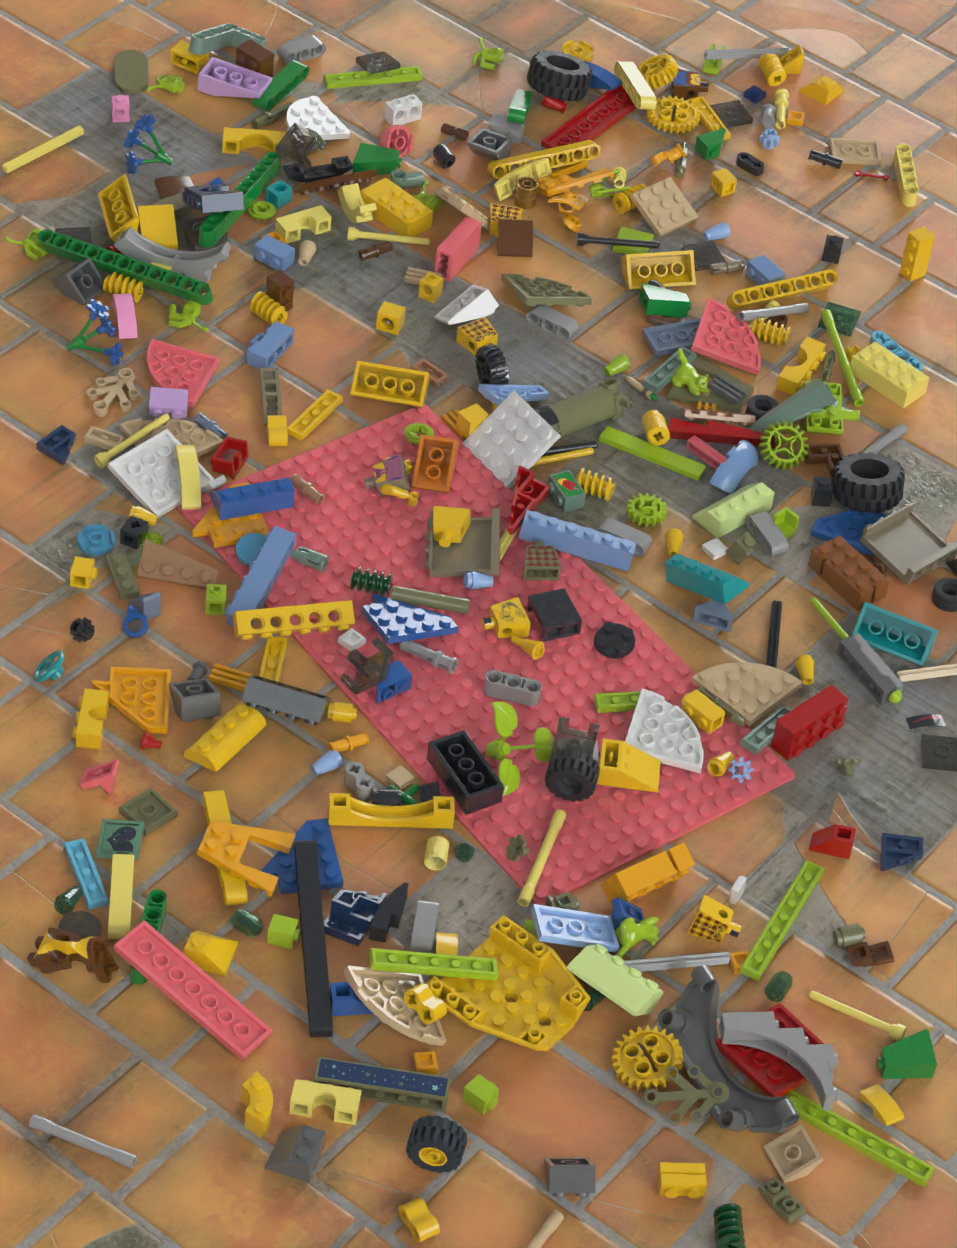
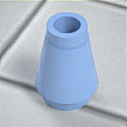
(717, 232)
(476, 580)
(328, 762)

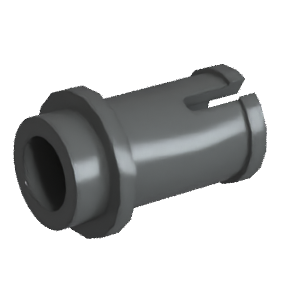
(199, 669)

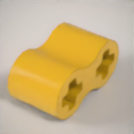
(277, 431)
(425, 1003)
(419, 1219)

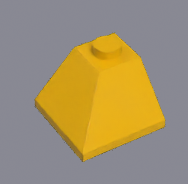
(822, 89)
(210, 951)

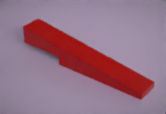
(715, 432)

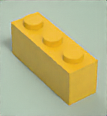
(917, 253)

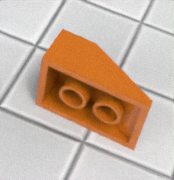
(435, 463)

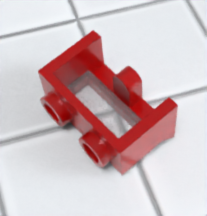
(230, 457)

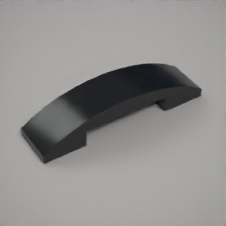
(338, 167)

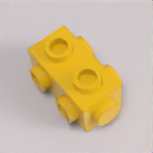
(703, 711)

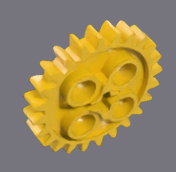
(685, 117)
(630, 1067)

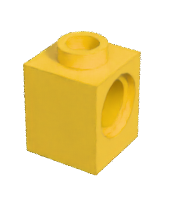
(723, 182)
(430, 287)

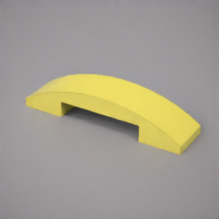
(534, 169)
(189, 476)

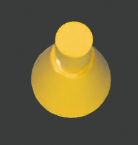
(533, 648)

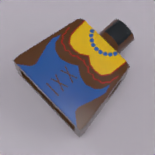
(688, 85)

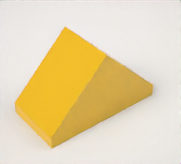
(793, 60)

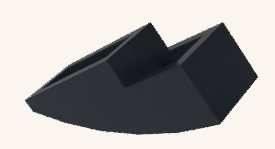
(388, 914)

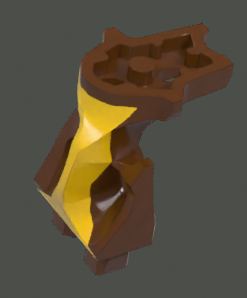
(61, 947)

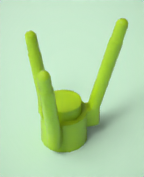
(597, 190)

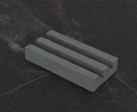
(727, 389)

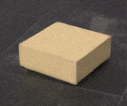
(400, 777)

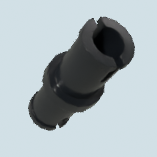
(825, 159)

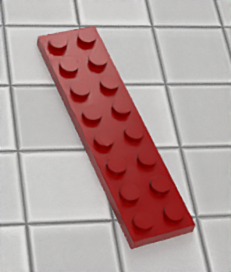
(592, 120)

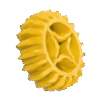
(658, 70)

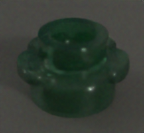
(464, 852)

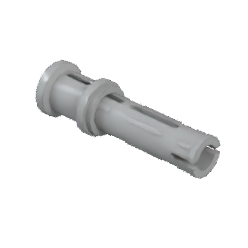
(437, 658)

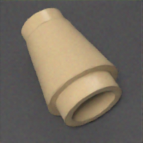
(306, 252)

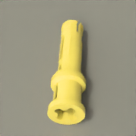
(781, 104)
(619, 179)

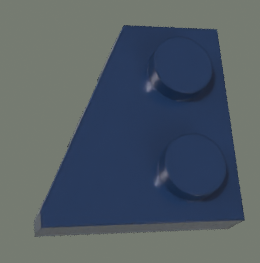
(57, 444)
(899, 850)

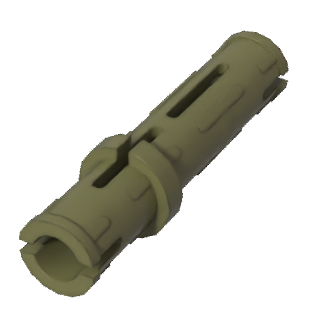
(268, 117)

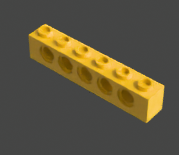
(342, 610)

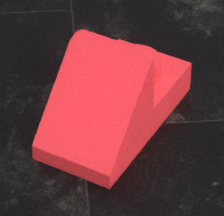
(102, 775)

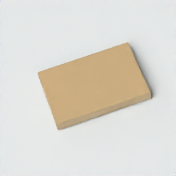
(856, 151)

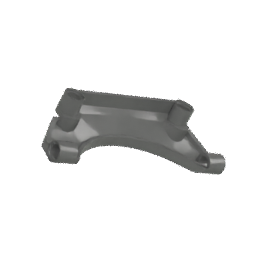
(696, 1029)

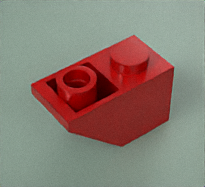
(833, 840)

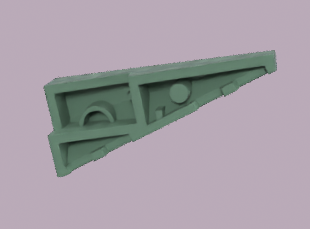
(805, 401)

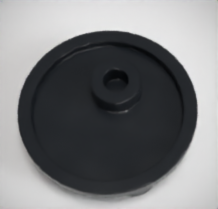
(614, 640)

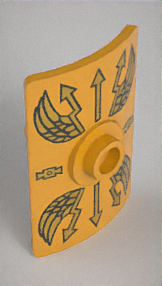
(569, 198)

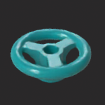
(49, 668)

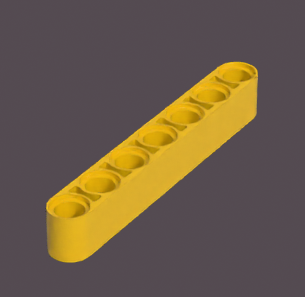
(552, 154)
(775, 292)
(217, 810)

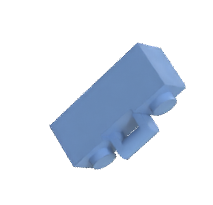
(268, 347)

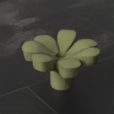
(847, 764)
(517, 848)

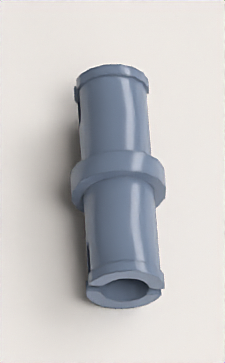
(209, 424)

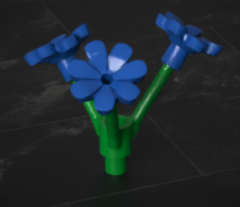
(160, 155)
(80, 341)

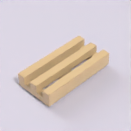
(414, 275)
(103, 438)

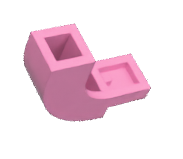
(125, 315)

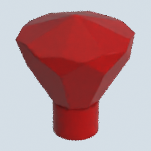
(148, 741)

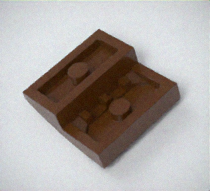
(172, 185)
(515, 238)

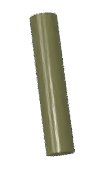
(431, 600)

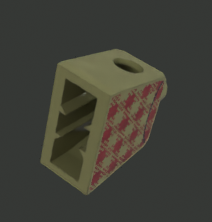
(541, 562)

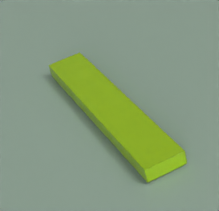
(364, 78)
(652, 453)
(433, 964)

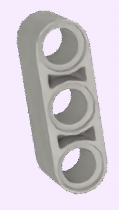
(301, 49)
(552, 321)
(624, 531)
(767, 533)
(512, 688)
(424, 926)

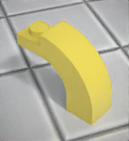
(353, 204)

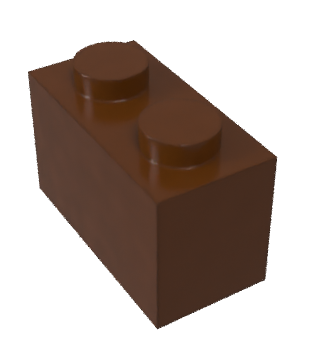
(280, 288)

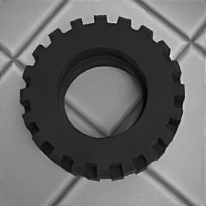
(559, 75)
(868, 482)

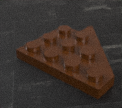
(334, 182)

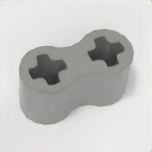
(359, 781)

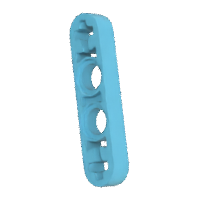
(887, 342)

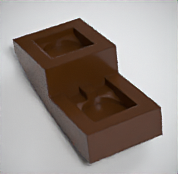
(873, 955)

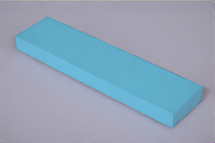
(86, 874)

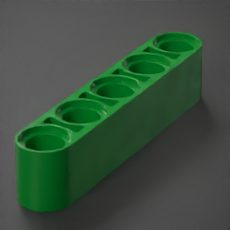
(282, 85)
(520, 106)
(154, 915)

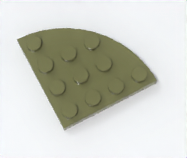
(544, 291)

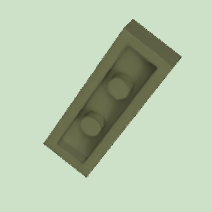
(122, 575)

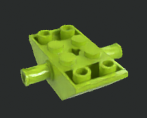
(831, 418)

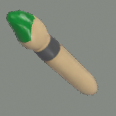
(634, 383)

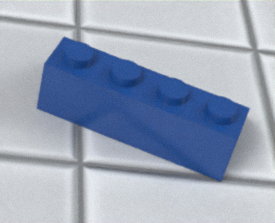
(253, 498)

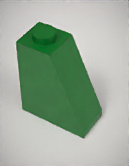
(376, 157)
(663, 301)
(908, 1058)

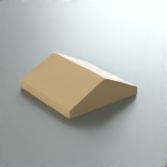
(793, 1154)

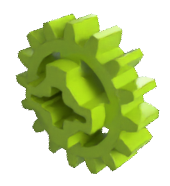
(646, 509)

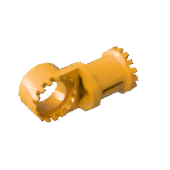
(670, 155)

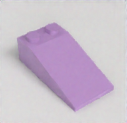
(231, 80)

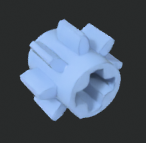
(769, 139)
(747, 769)

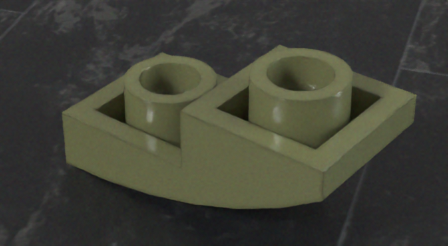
(780, 1200)

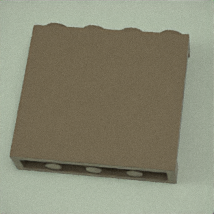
(907, 544)
(476, 552)

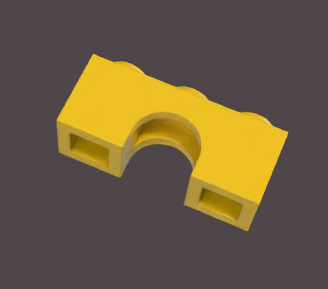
(93, 706)

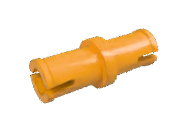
(349, 742)

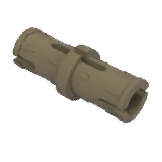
(726, 267)

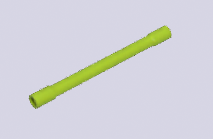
(846, 368)

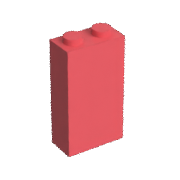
(458, 248)

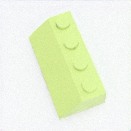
(733, 509)
(616, 980)

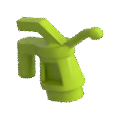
(492, 55)
(170, 83)
(431, 201)
(30, 244)
(188, 315)

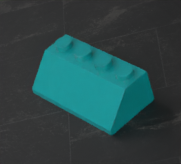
(703, 579)
(896, 634)

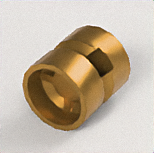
(526, 192)

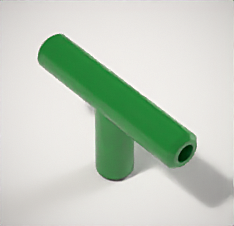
(407, 795)

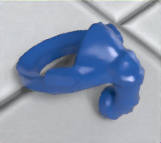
(132, 615)

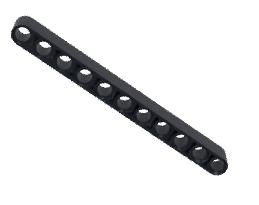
(313, 939)

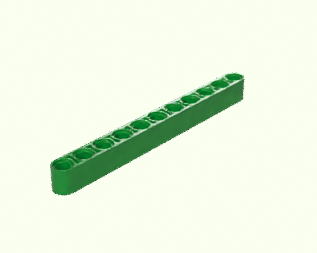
(252, 186)
(134, 266)

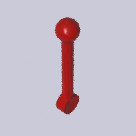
(858, 173)

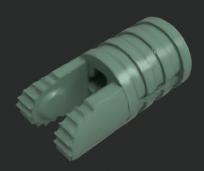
(311, 558)

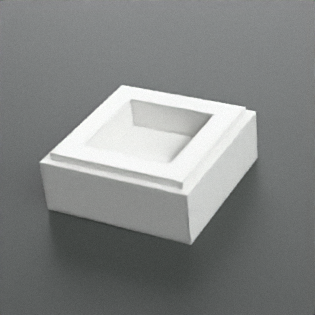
(217, 483)
(714, 549)
(351, 640)
(737, 889)

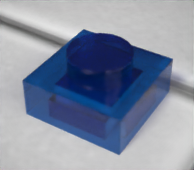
(754, 94)

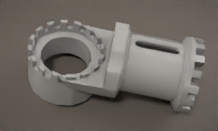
(767, 116)

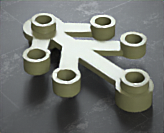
(689, 1095)

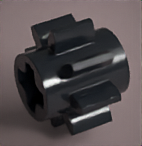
(82, 629)

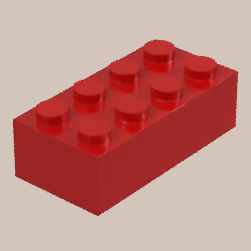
(809, 722)

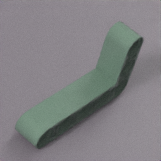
(221, 37)

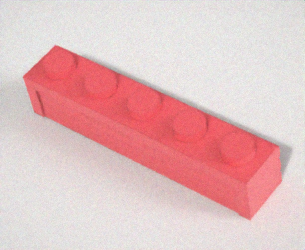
(705, 452)

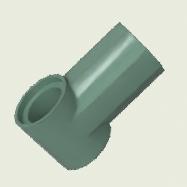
(407, 180)

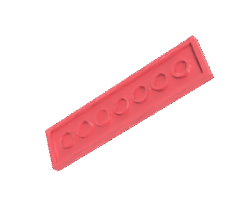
(193, 990)

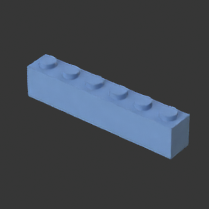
(578, 540)
(262, 572)

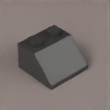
(490, 144)
(81, 282)
(195, 699)
(297, 1152)
(570, 1176)

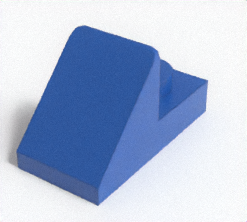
(623, 910)

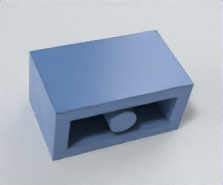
(274, 253)
(763, 271)

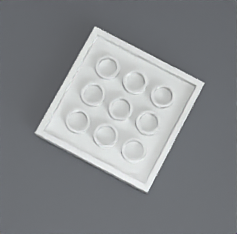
(511, 438)
(153, 474)

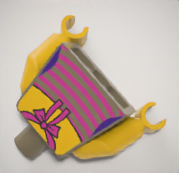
(392, 479)

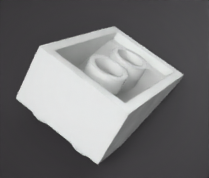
(470, 305)

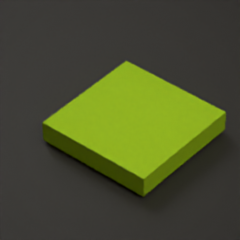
(627, 233)

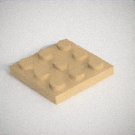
(664, 207)

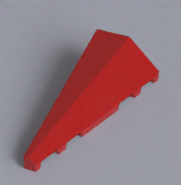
(527, 496)

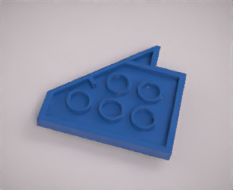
(848, 526)
(405, 622)
(283, 864)

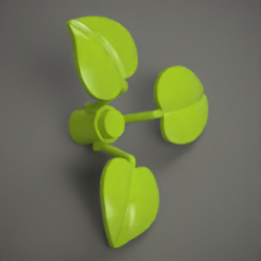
(505, 721)

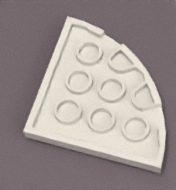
(316, 116)
(665, 733)

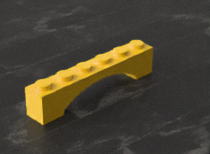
(352, 812)

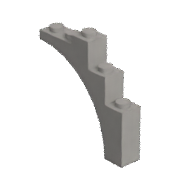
(193, 264)
(789, 1044)

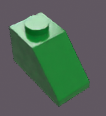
(710, 144)

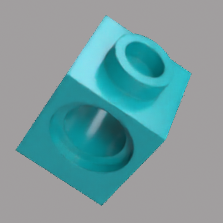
(278, 194)

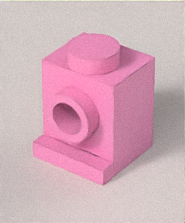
(120, 108)

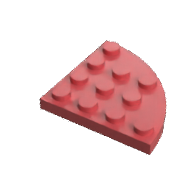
(726, 339)
(180, 368)

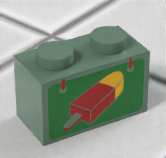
(566, 491)

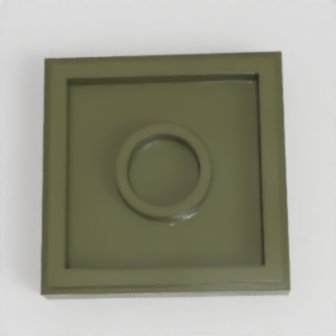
(149, 808)

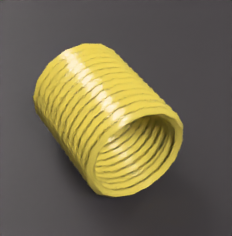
(436, 853)

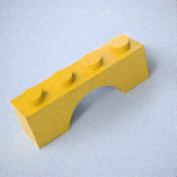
(238, 139)
(793, 377)

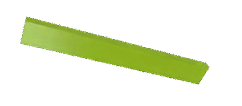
(782, 920)
(861, 1140)

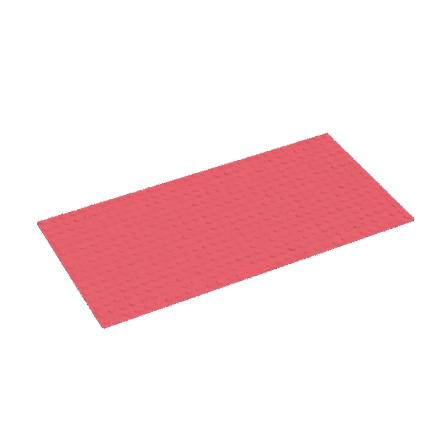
(390, 536)

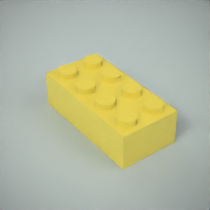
(889, 375)

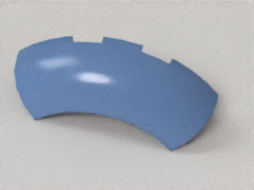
(738, 463)

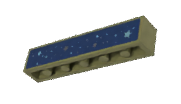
(386, 1083)

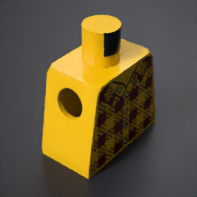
(502, 212)
(476, 335)
(713, 921)

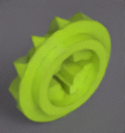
(266, 210)
(413, 430)

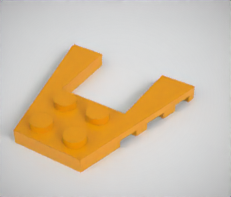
(560, 181)
(226, 843)

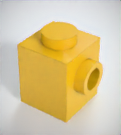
(82, 572)

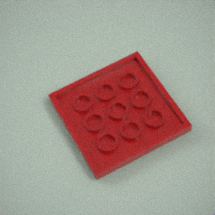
(764, 1069)

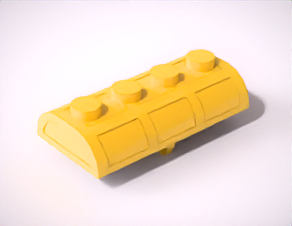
(226, 737)

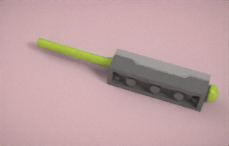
(864, 662)

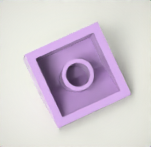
(168, 401)

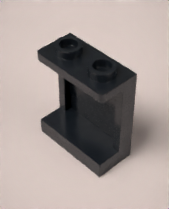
(555, 614)

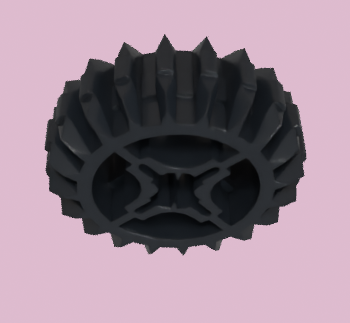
(491, 365)

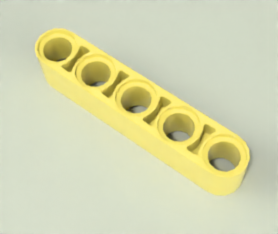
(635, 85)
(905, 175)
(121, 896)

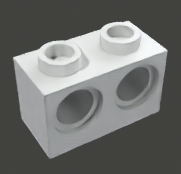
(403, 110)

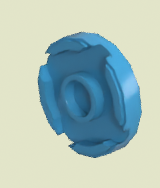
(96, 540)
(248, 547)

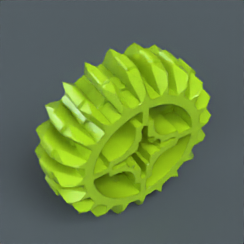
(787, 451)

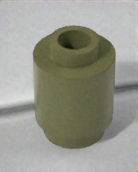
(849, 935)

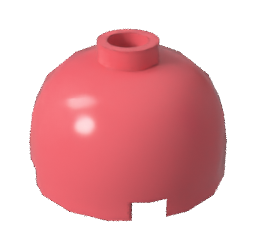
(397, 138)

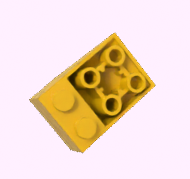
(627, 767)

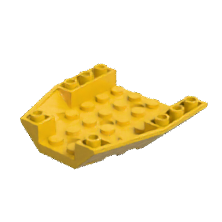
(526, 973)

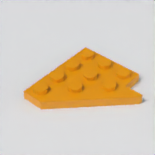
(229, 531)
(140, 695)

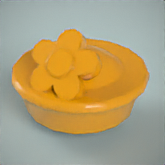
(572, 223)

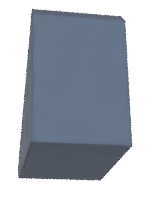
(148, 604)
(713, 615)

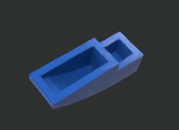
(603, 78)

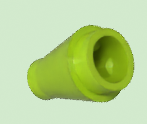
(617, 365)

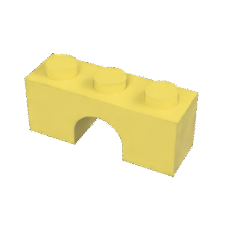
(314, 219)
(309, 1095)

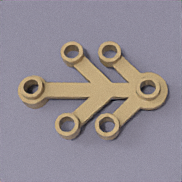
(124, 377)

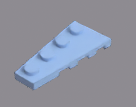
(498, 393)

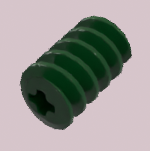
(369, 581)
(729, 1226)

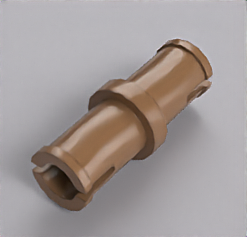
(307, 489)

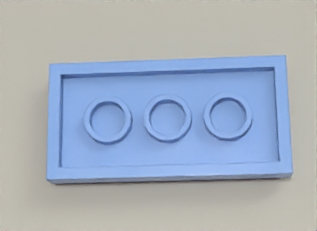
(573, 927)

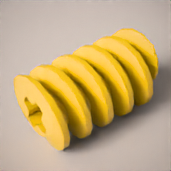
(772, 69)
(622, 200)
(123, 286)
(268, 309)
(770, 332)
(655, 427)
(596, 485)

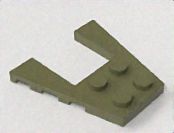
(704, 367)

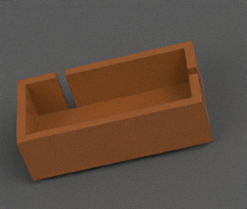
(848, 572)

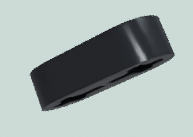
(750, 164)

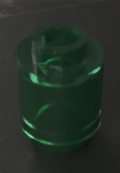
(247, 923)
(778, 986)

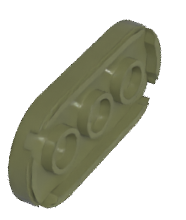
(131, 71)

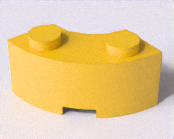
(259, 1102)

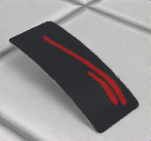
(925, 721)

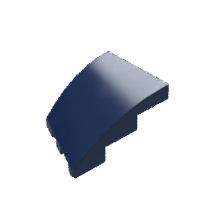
(352, 915)

